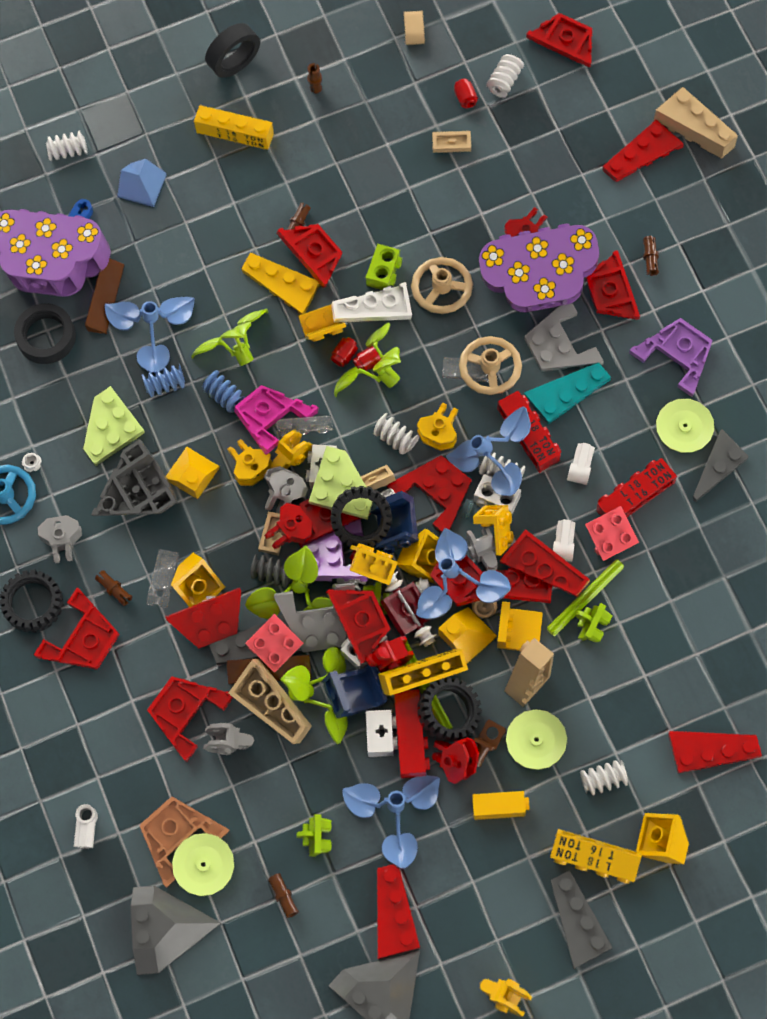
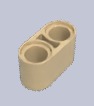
(414, 27)

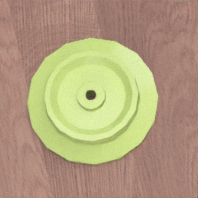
(685, 425)
(539, 726)
(199, 850)

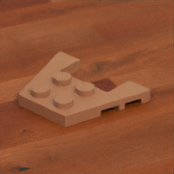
(169, 828)

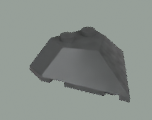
(136, 485)
(164, 928)
(380, 987)

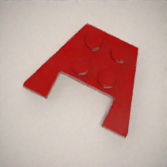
(441, 483)
(89, 640)
(178, 705)

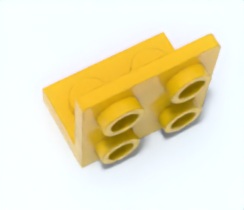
(320, 322)
(501, 518)
(376, 565)
(518, 627)

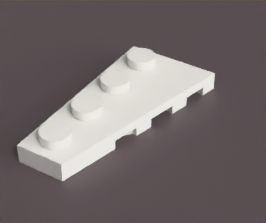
(376, 306)

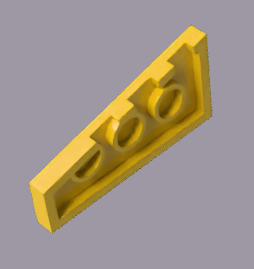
(290, 286)

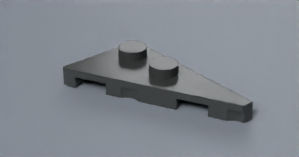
(723, 460)

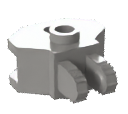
(284, 486)
(60, 535)
(483, 548)
(227, 739)

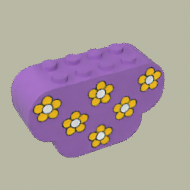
(50, 251)
(541, 266)

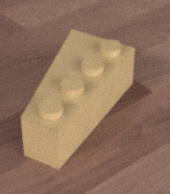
(696, 122)
(530, 671)
(269, 701)

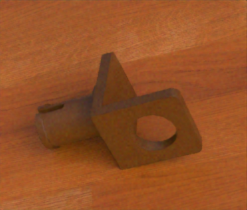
(486, 744)

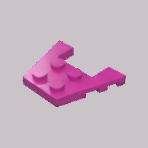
(264, 409)

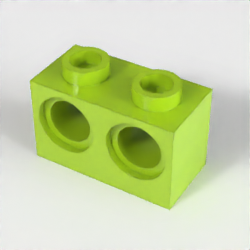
(381, 267)

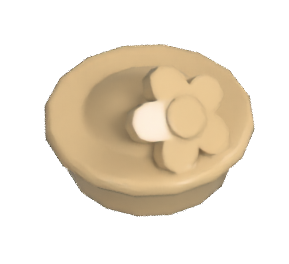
(483, 609)

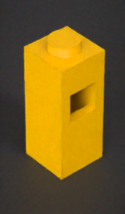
(500, 805)

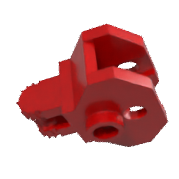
(515, 226)
(289, 527)
(390, 654)
(456, 758)

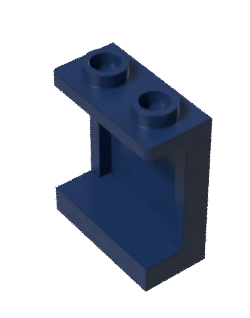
(403, 525)
(354, 691)

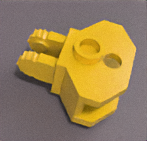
(438, 429)
(291, 451)
(249, 464)
(505, 995)

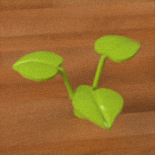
(241, 350)
(383, 367)
(300, 568)
(301, 689)

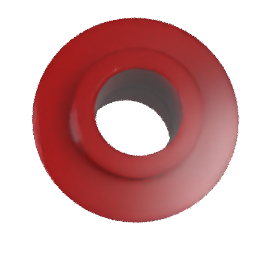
(465, 93)
(344, 351)
(366, 359)

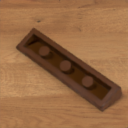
(104, 293)
(237, 667)

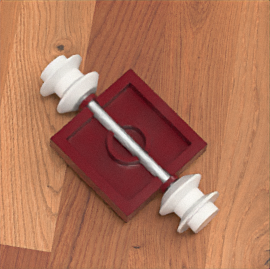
(402, 610)

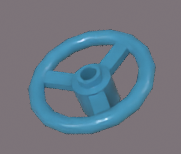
(7, 493)

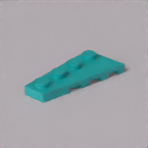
(564, 393)

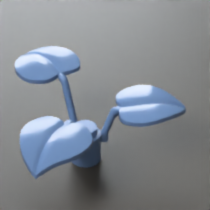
(124, 314)
(466, 455)
(451, 548)
(420, 791)

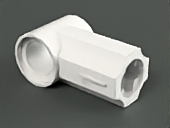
(580, 468)
(564, 539)
(85, 828)

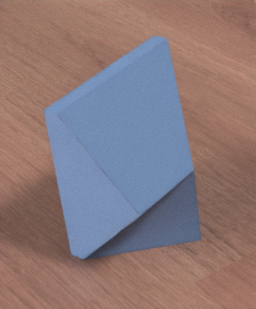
(141, 182)

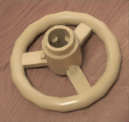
(442, 284)
(490, 364)

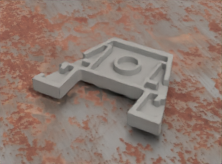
(552, 346)
(315, 627)

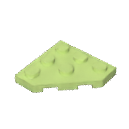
(109, 427)
(335, 476)

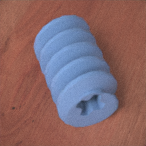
(164, 381)
(222, 392)

